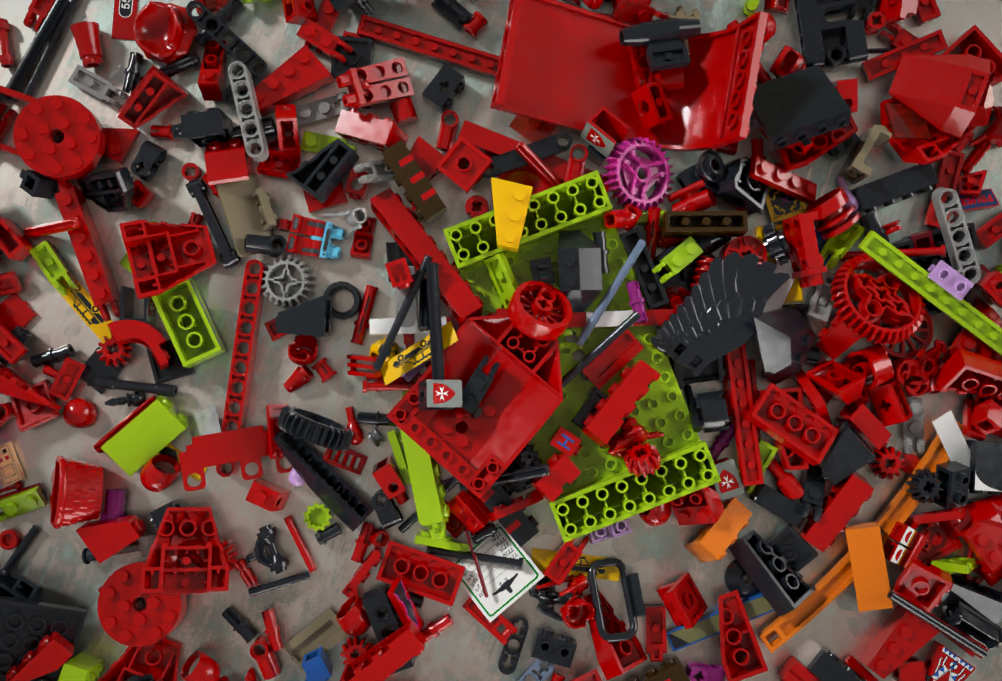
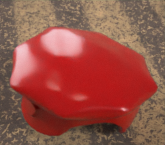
(163, 31)

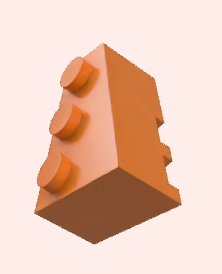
(716, 537)

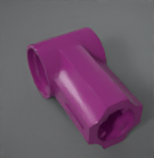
(114, 504)

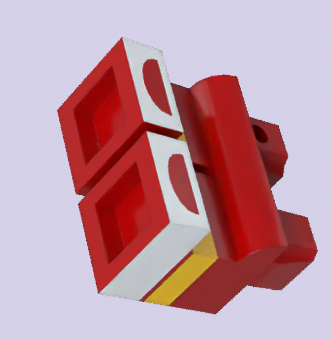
(912, 543)

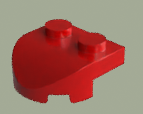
(279, 161)

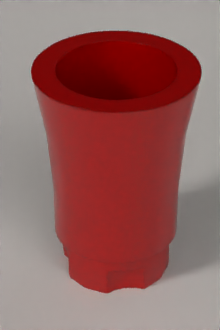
(88, 43)

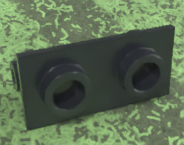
(452, 11)

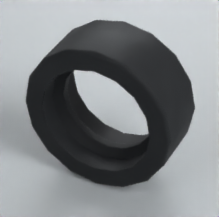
(357, 299)

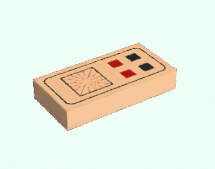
(10, 466)

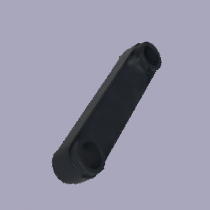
(542, 148)
(198, 189)

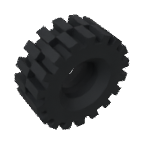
(525, 459)

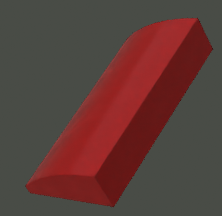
(792, 424)
(421, 572)

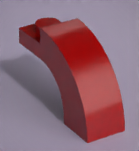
(142, 333)

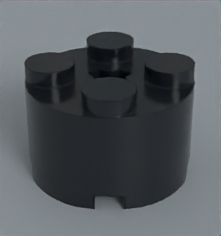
(712, 411)

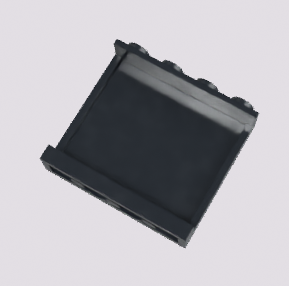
(799, 107)

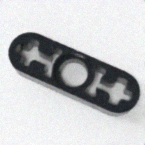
(514, 660)

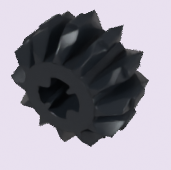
(924, 486)

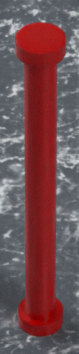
(932, 251)
(393, 386)

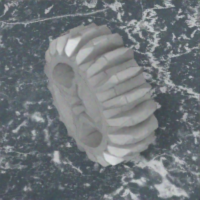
(287, 274)

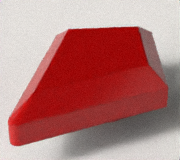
(971, 183)

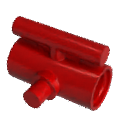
(692, 199)

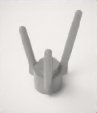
(354, 216)

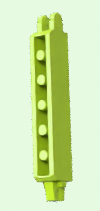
(426, 487)

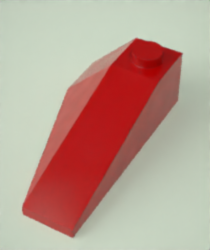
(738, 644)

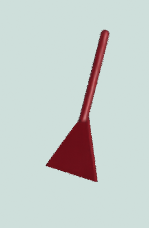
(477, 565)

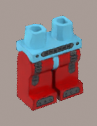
(320, 241)

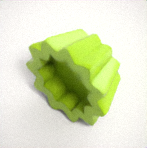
(317, 517)

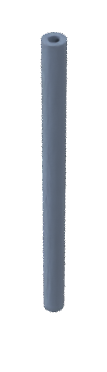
(610, 293)

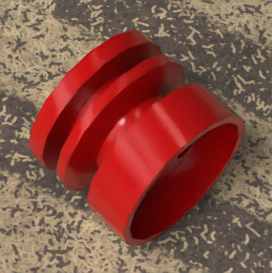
(834, 216)
(745, 245)

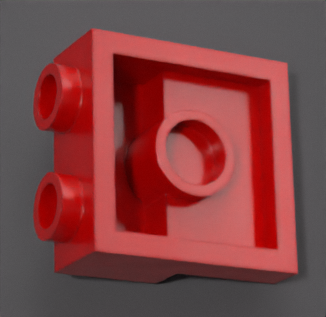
(923, 585)

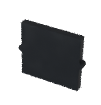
(95, 367)

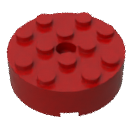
(38, 132)
(126, 619)

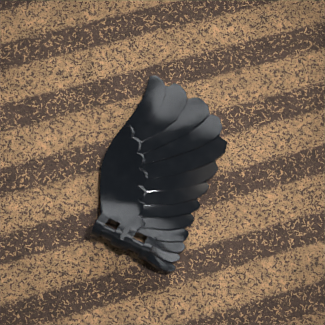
(718, 311)

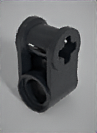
(150, 158)
(388, 513)

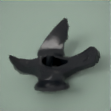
(548, 598)

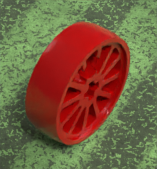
(542, 316)
(923, 341)

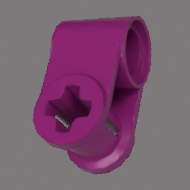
(707, 672)

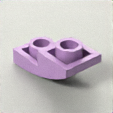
(612, 531)

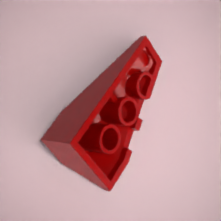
(796, 158)
(16, 387)
(614, 657)

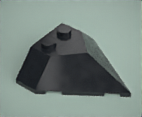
(782, 342)

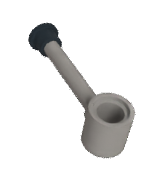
(144, 545)

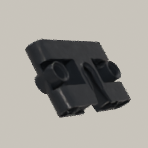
(822, 38)

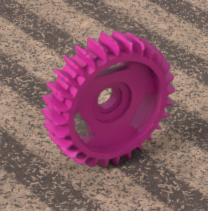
(656, 170)

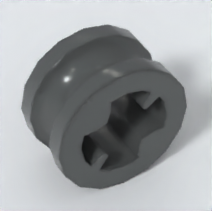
(375, 436)

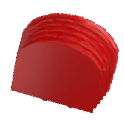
(75, 492)

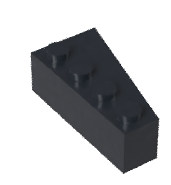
(770, 574)

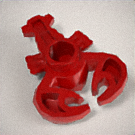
(919, 367)

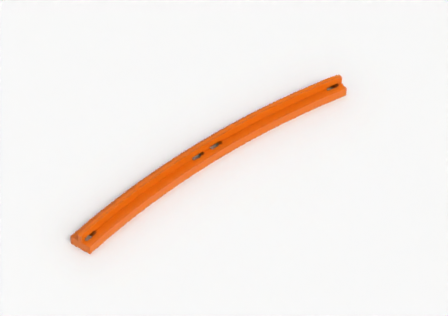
(841, 574)

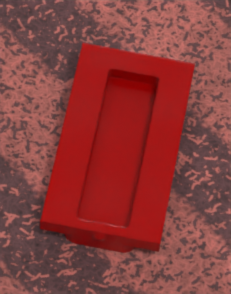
(612, 359)

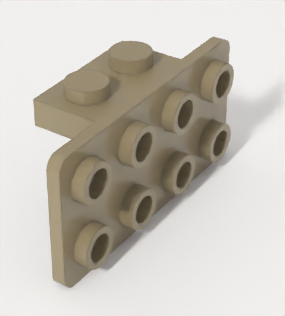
(246, 211)

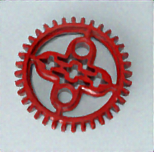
(876, 301)

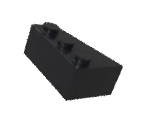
(325, 170)

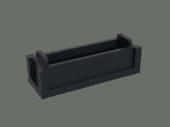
(973, 624)

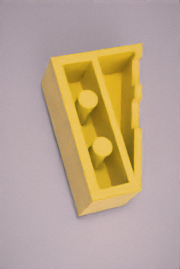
(510, 212)

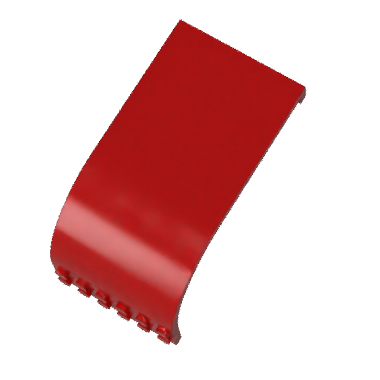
(569, 62)

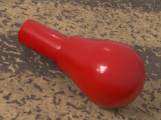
(358, 435)

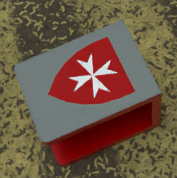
(611, 125)
(730, 481)

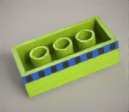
(189, 324)

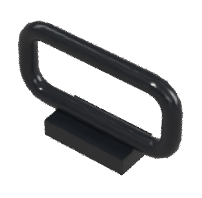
(632, 596)

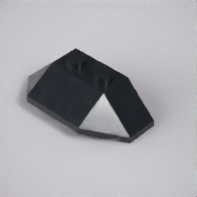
(109, 189)
(579, 269)

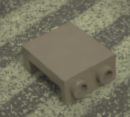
(853, 168)

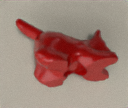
(993, 133)
(630, 434)

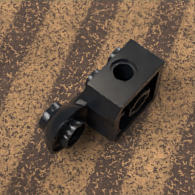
(733, 181)

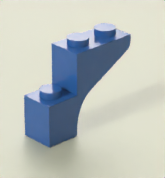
(317, 665)

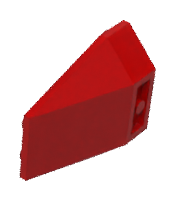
(941, 88)

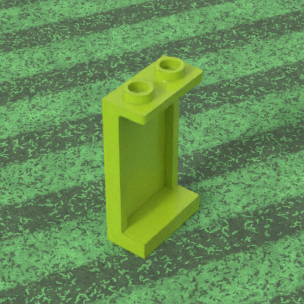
(145, 435)

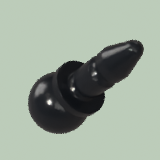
(134, 399)

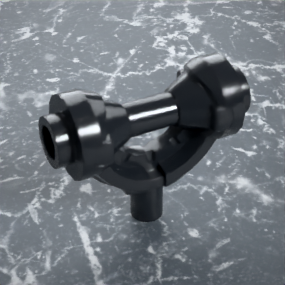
(277, 561)

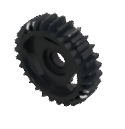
(315, 428)

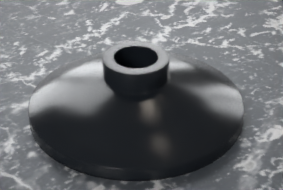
(734, 580)

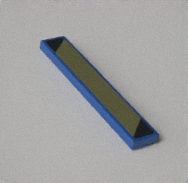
(709, 624)

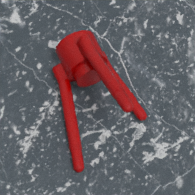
(576, 586)

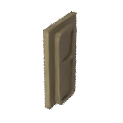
(321, 632)

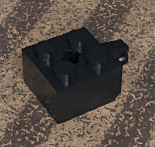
(203, 127)

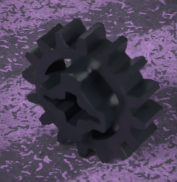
(776, 244)

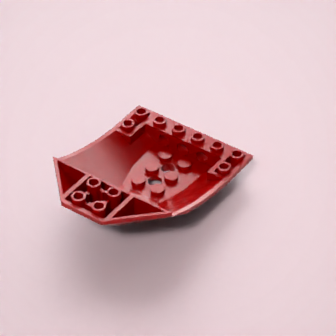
(513, 409)

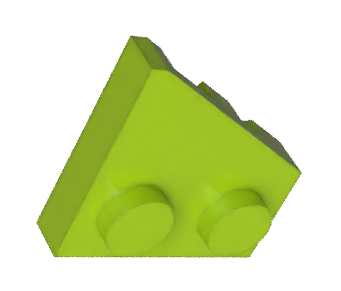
(955, 564)

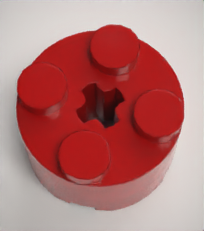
(872, 364)

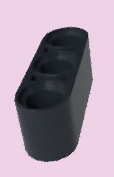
(777, 504)

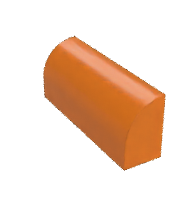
(868, 566)

